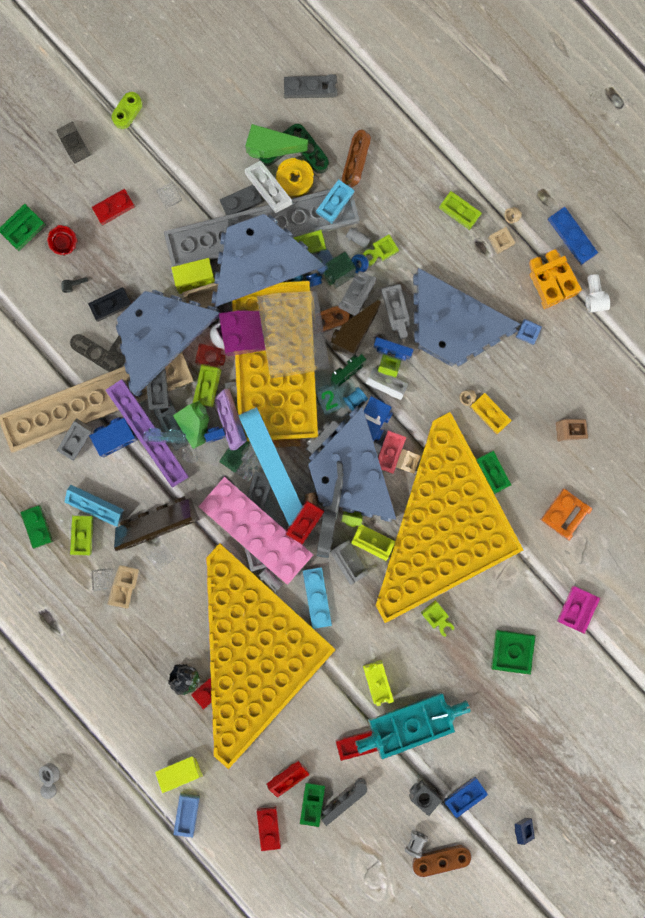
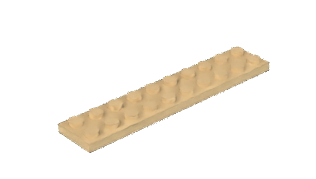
(83, 401)

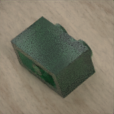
(339, 270)

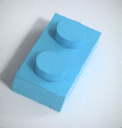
(335, 201)

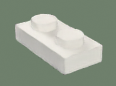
(387, 384)

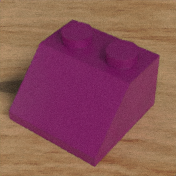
(242, 332)

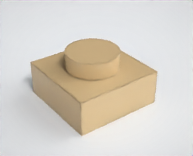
(501, 240)
(408, 461)

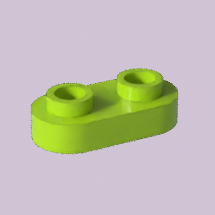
(127, 109)

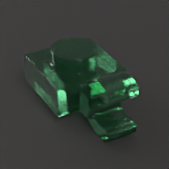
(232, 458)

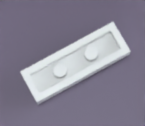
(268, 186)

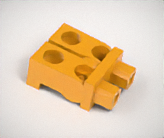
(554, 279)

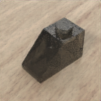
(73, 142)

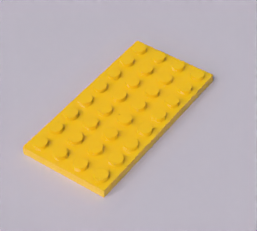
(283, 402)

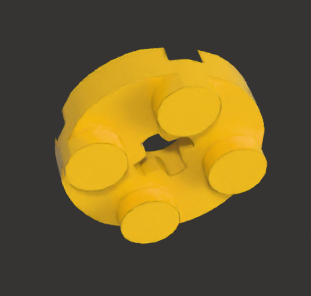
(296, 167)

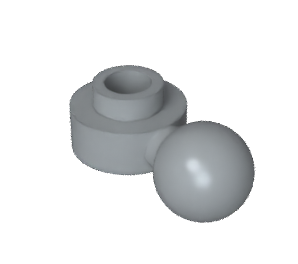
(48, 774)

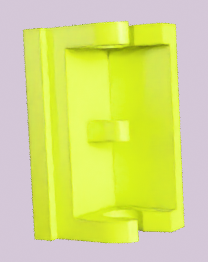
(193, 275)
(373, 542)
(378, 683)
(178, 774)

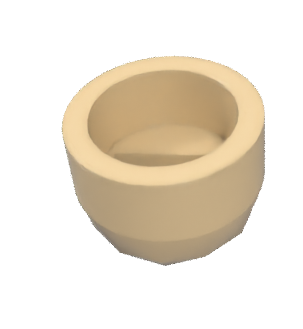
(510, 212)
(464, 400)

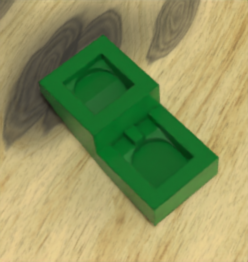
(312, 805)

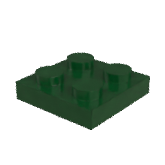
(353, 365)

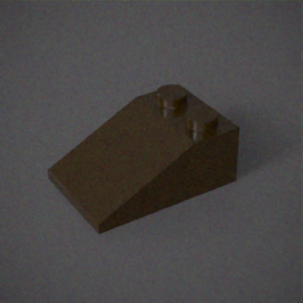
(351, 334)

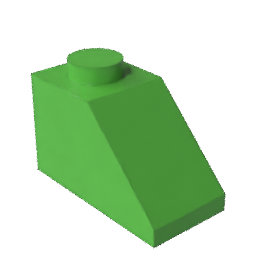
(194, 423)

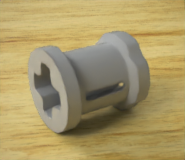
(416, 844)

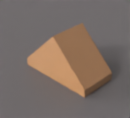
(571, 429)

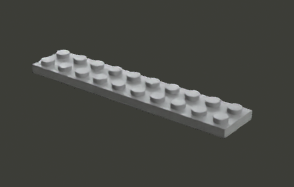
(203, 238)

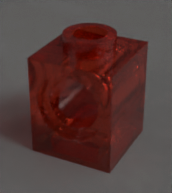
(204, 350)

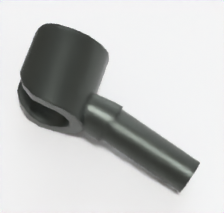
(66, 285)

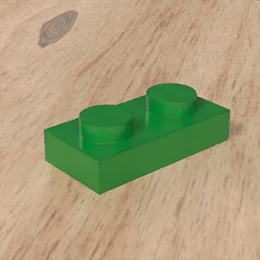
(493, 472)
(36, 526)

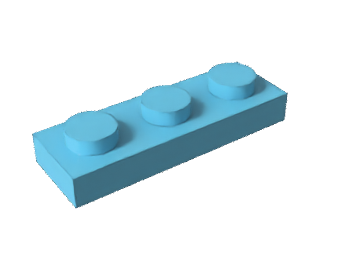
(93, 505)
(317, 598)

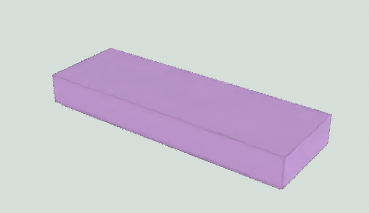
(230, 419)

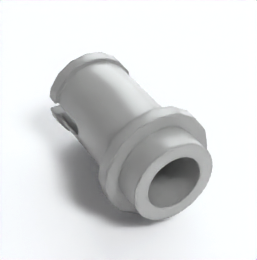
(358, 237)
(270, 579)

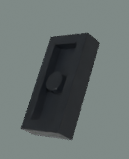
(109, 304)

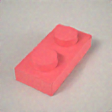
(391, 451)

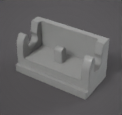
(357, 293)
(349, 562)

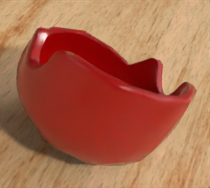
(62, 240)

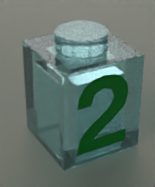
(328, 399)

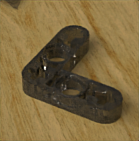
(112, 353)

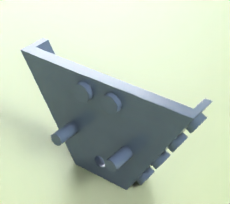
(259, 259)
(455, 319)
(158, 334)
(363, 479)

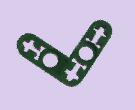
(307, 156)

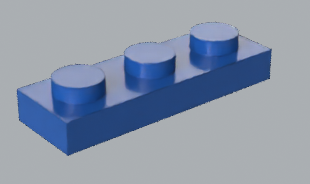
(572, 236)

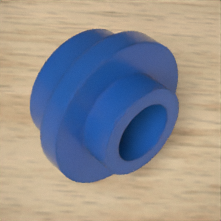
(364, 261)
(314, 279)

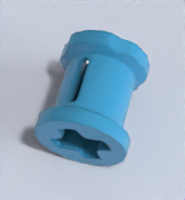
(355, 398)

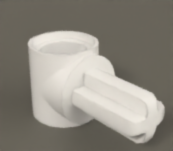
(597, 299)

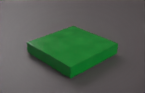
(513, 652)

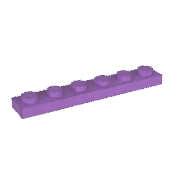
(139, 423)

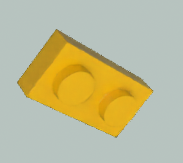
(490, 413)

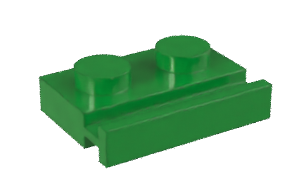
(21, 227)

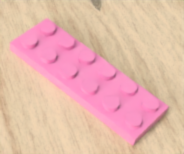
(255, 530)

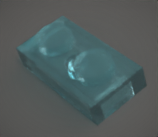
(156, 435)

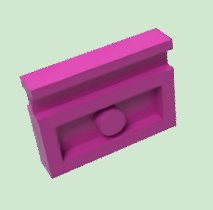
(578, 609)

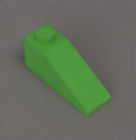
(271, 143)

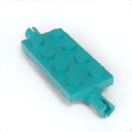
(412, 726)

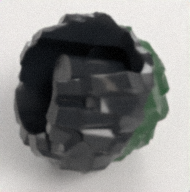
(183, 679)

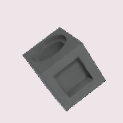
(430, 803)

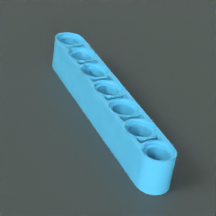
(271, 463)

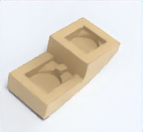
(122, 587)

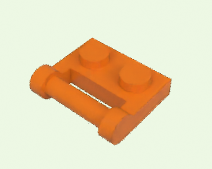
(561, 509)

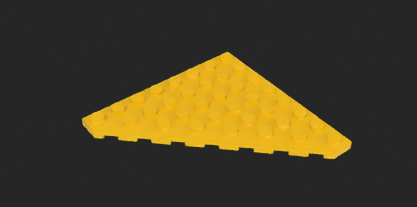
(448, 526)
(256, 654)

